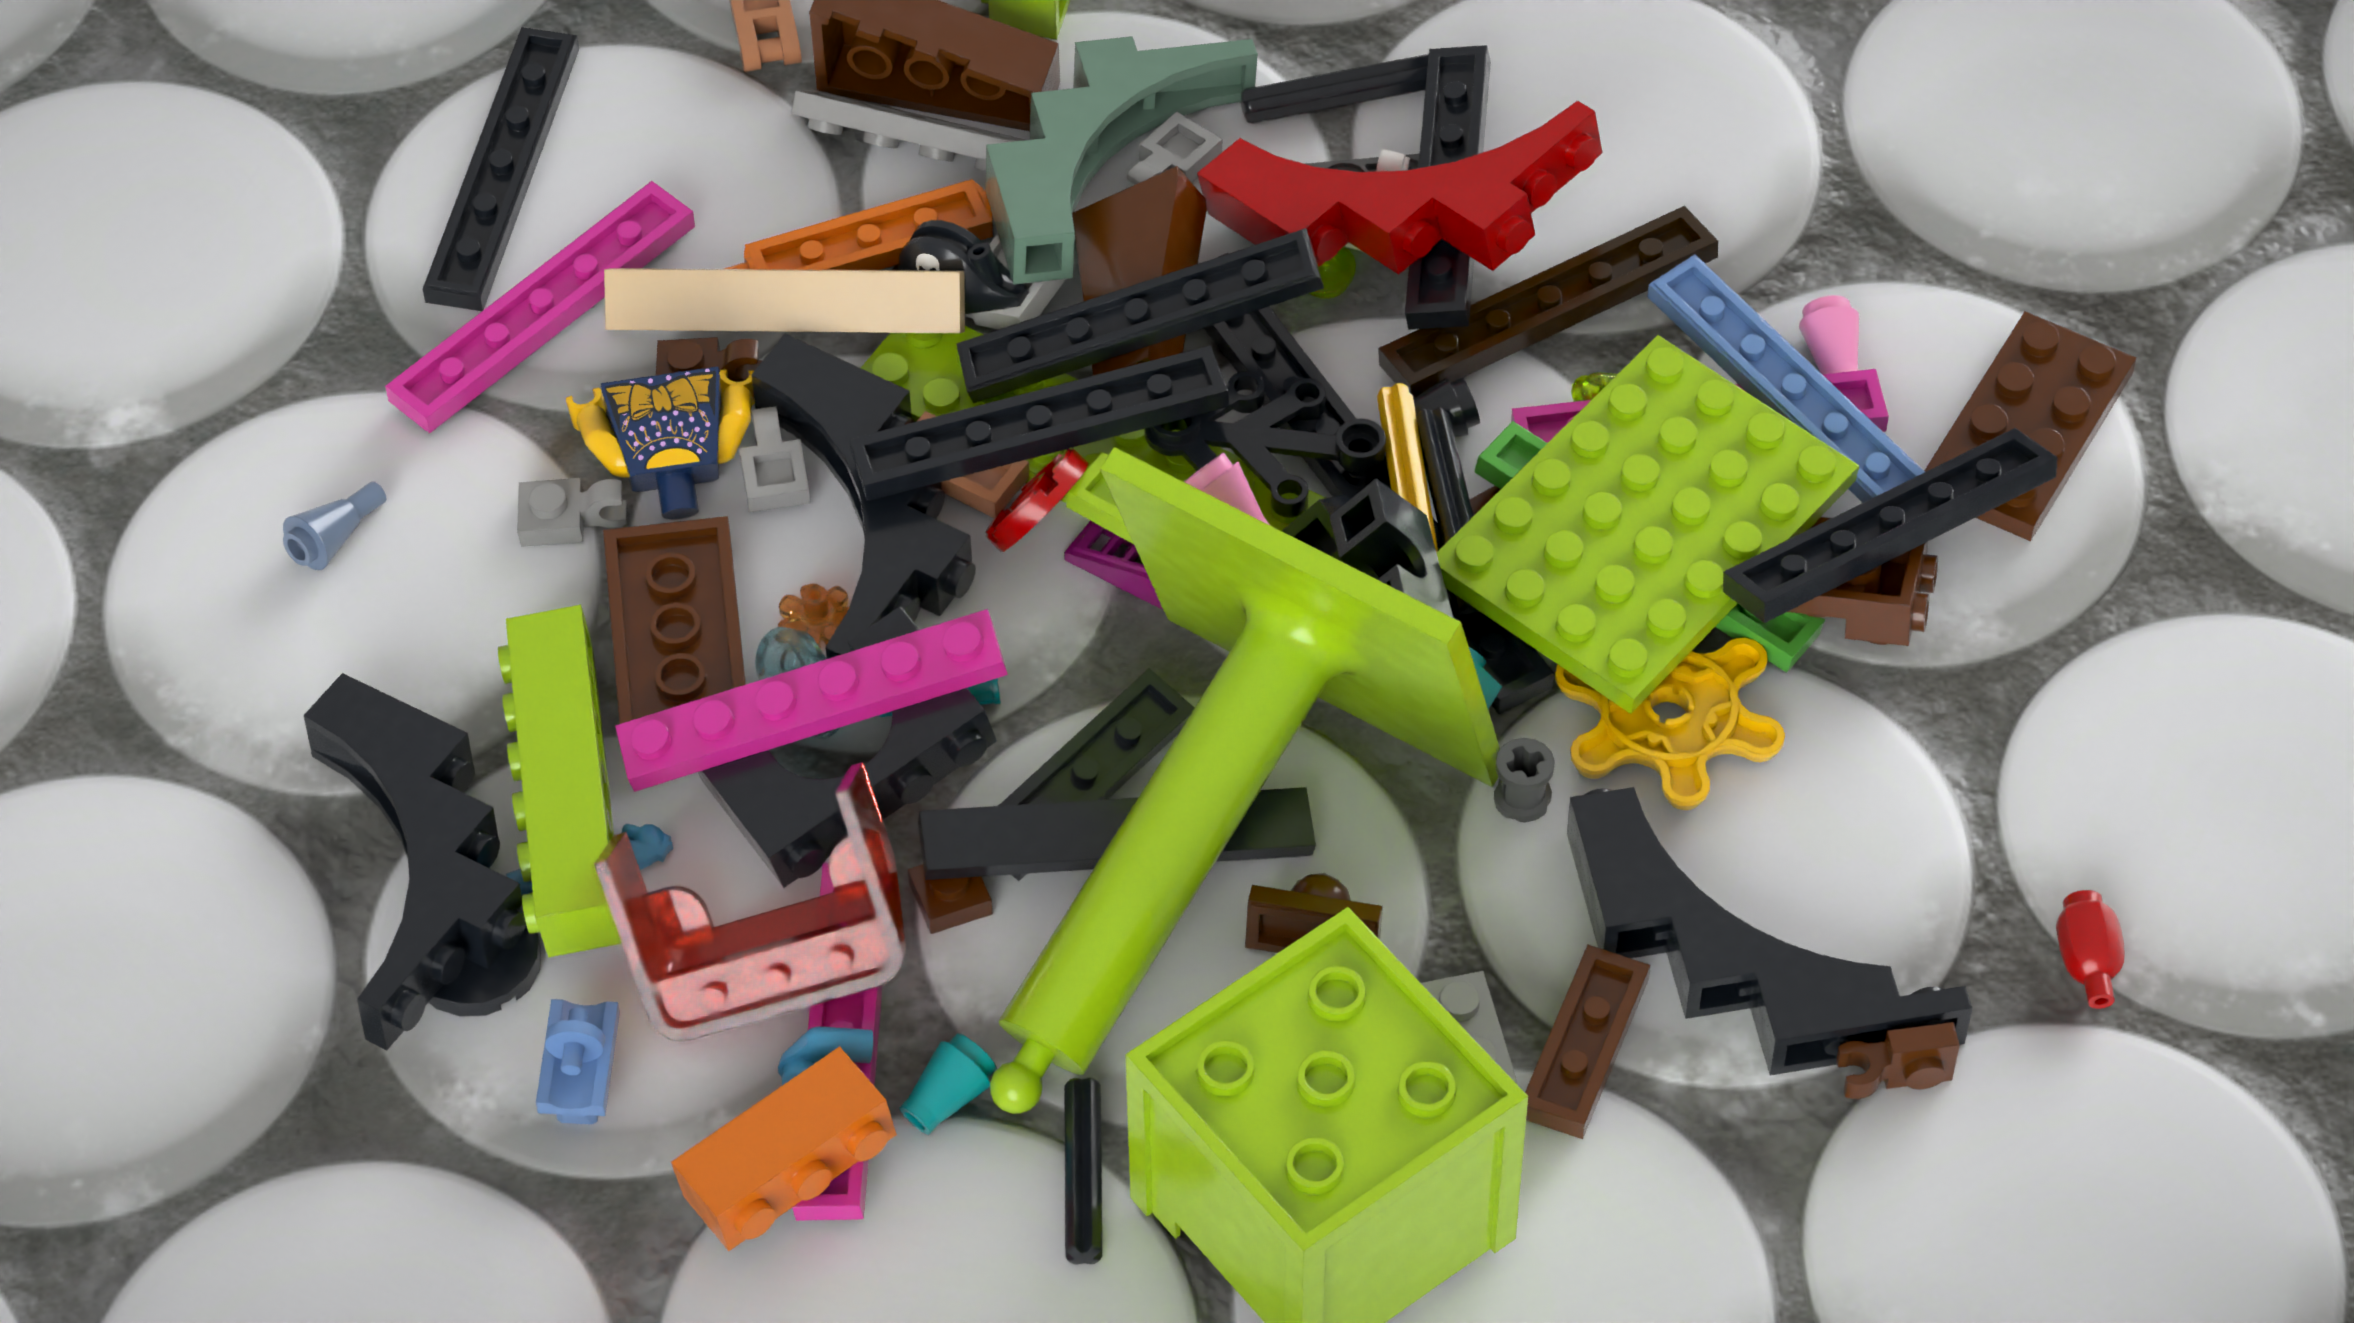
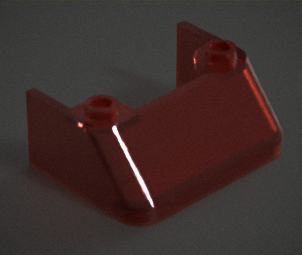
(770, 963)

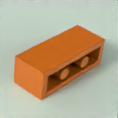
(784, 1149)

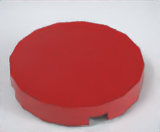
(1036, 499)

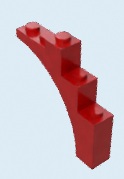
(1400, 215)

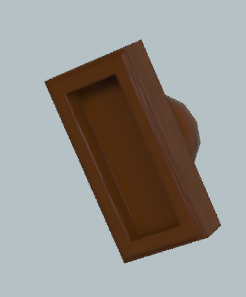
(1284, 916)

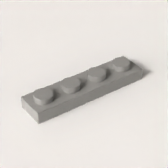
(888, 125)

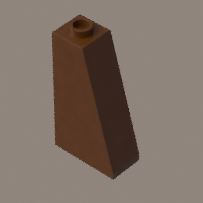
(1138, 238)

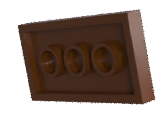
(2053, 391)
(672, 614)

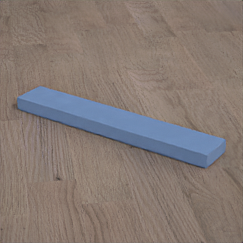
(1778, 373)

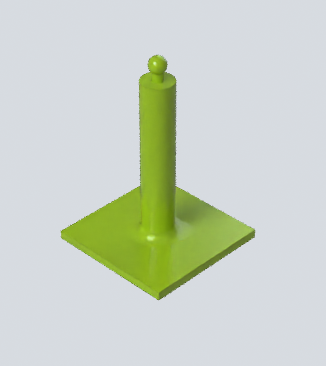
(1293, 634)

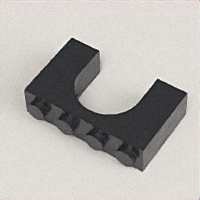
(798, 819)

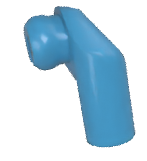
(820, 1042)

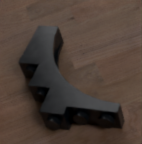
(907, 551)
(453, 901)

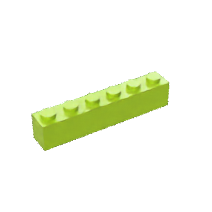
(562, 777)

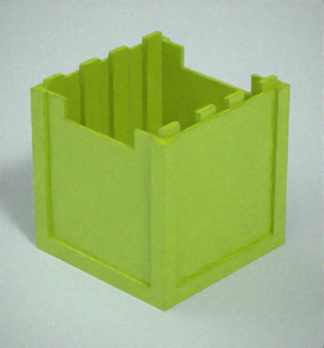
(1326, 1133)

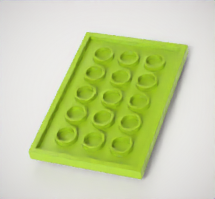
(1633, 513)

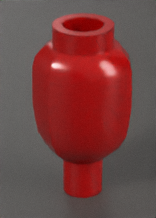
(2091, 945)

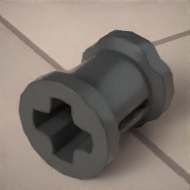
(1524, 776)

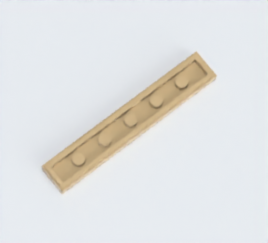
(785, 300)

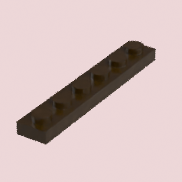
(1548, 302)

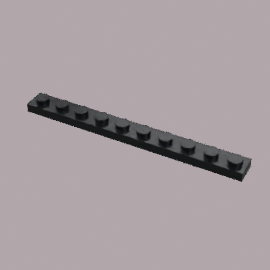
(1265, 346)

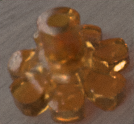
(816, 612)

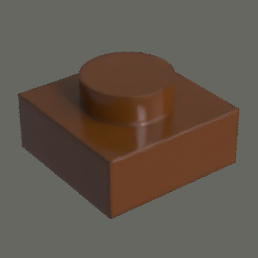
(949, 901)

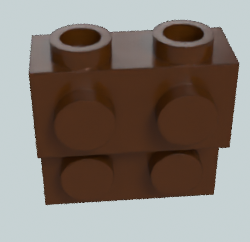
(1883, 602)

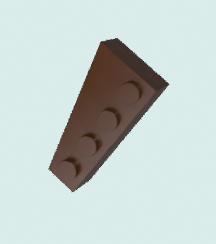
(931, 59)

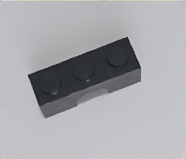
(1391, 543)

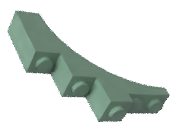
(1077, 129)

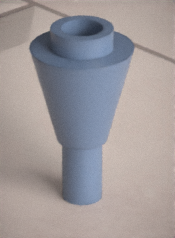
(319, 533)

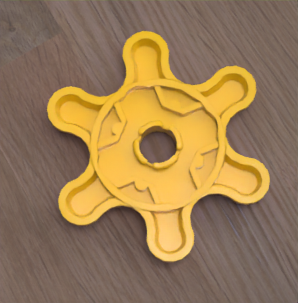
(1681, 746)

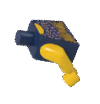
(667, 431)

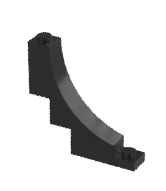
(1720, 963)

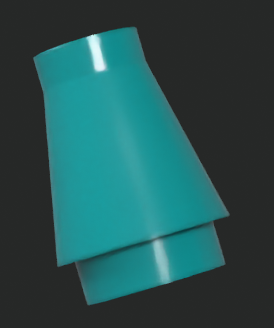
(949, 1082)

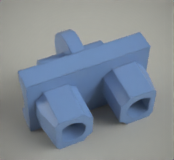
(577, 1061)

